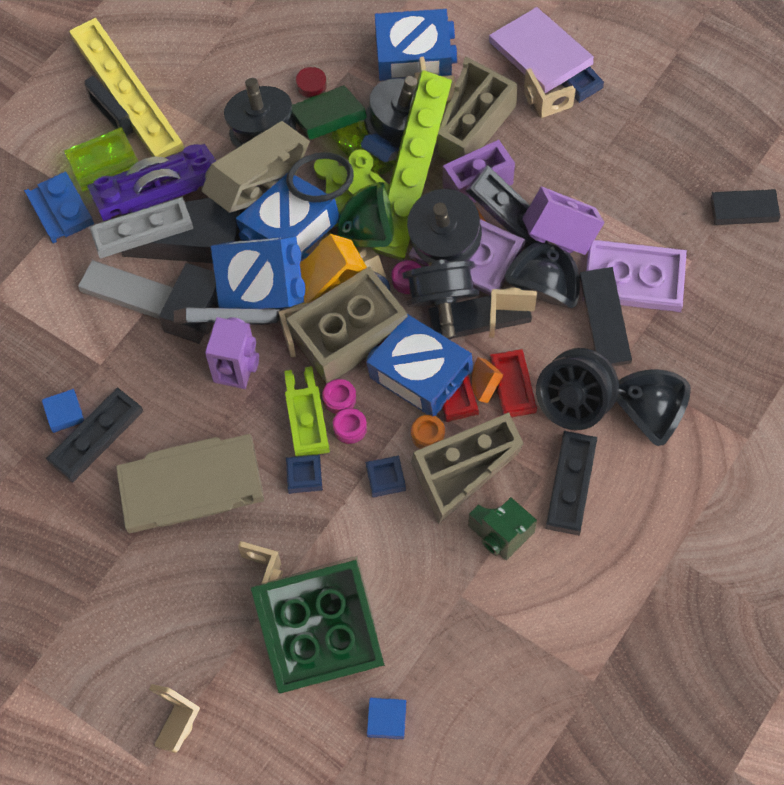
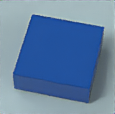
(63, 410)
(386, 718)

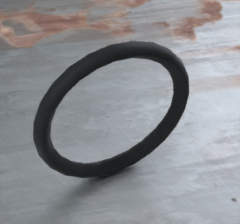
(350, 175)

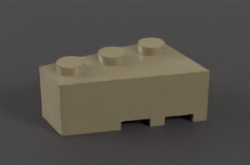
(476, 110)
(254, 167)
(465, 462)

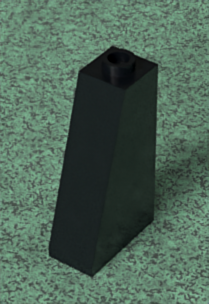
(210, 227)

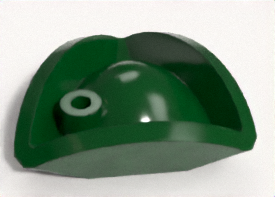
(367, 217)

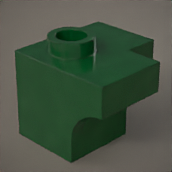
(502, 528)

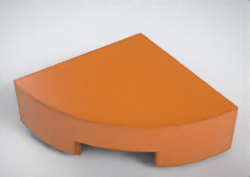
(485, 379)

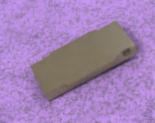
(189, 482)

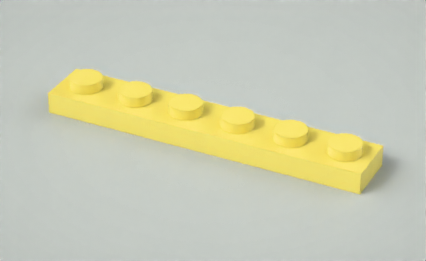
(126, 89)

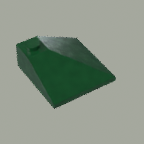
(318, 625)

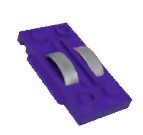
(151, 182)

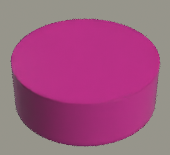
(398, 282)
(339, 395)
(349, 425)

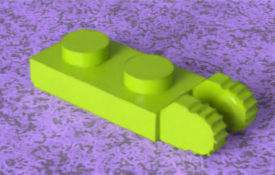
(306, 416)

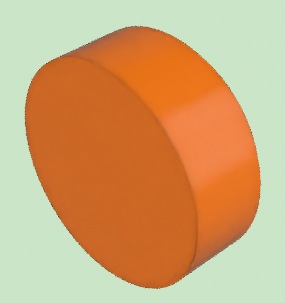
(427, 431)

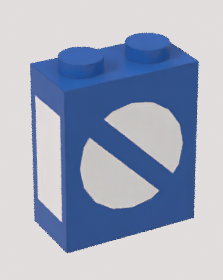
(411, 35)
(284, 215)
(258, 273)
(419, 365)

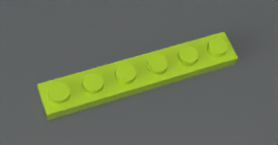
(415, 156)

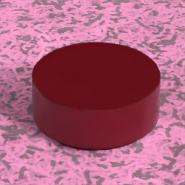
(311, 82)

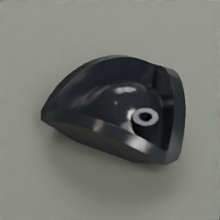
(548, 272)
(655, 402)

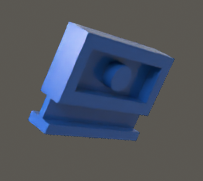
(59, 207)

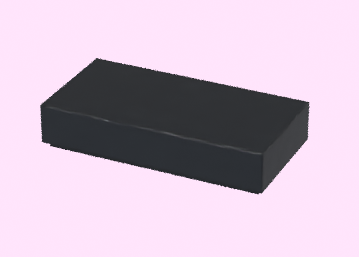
(108, 105)
(745, 207)

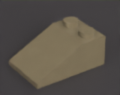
(345, 324)

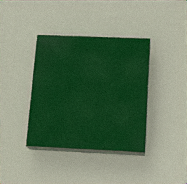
(328, 112)

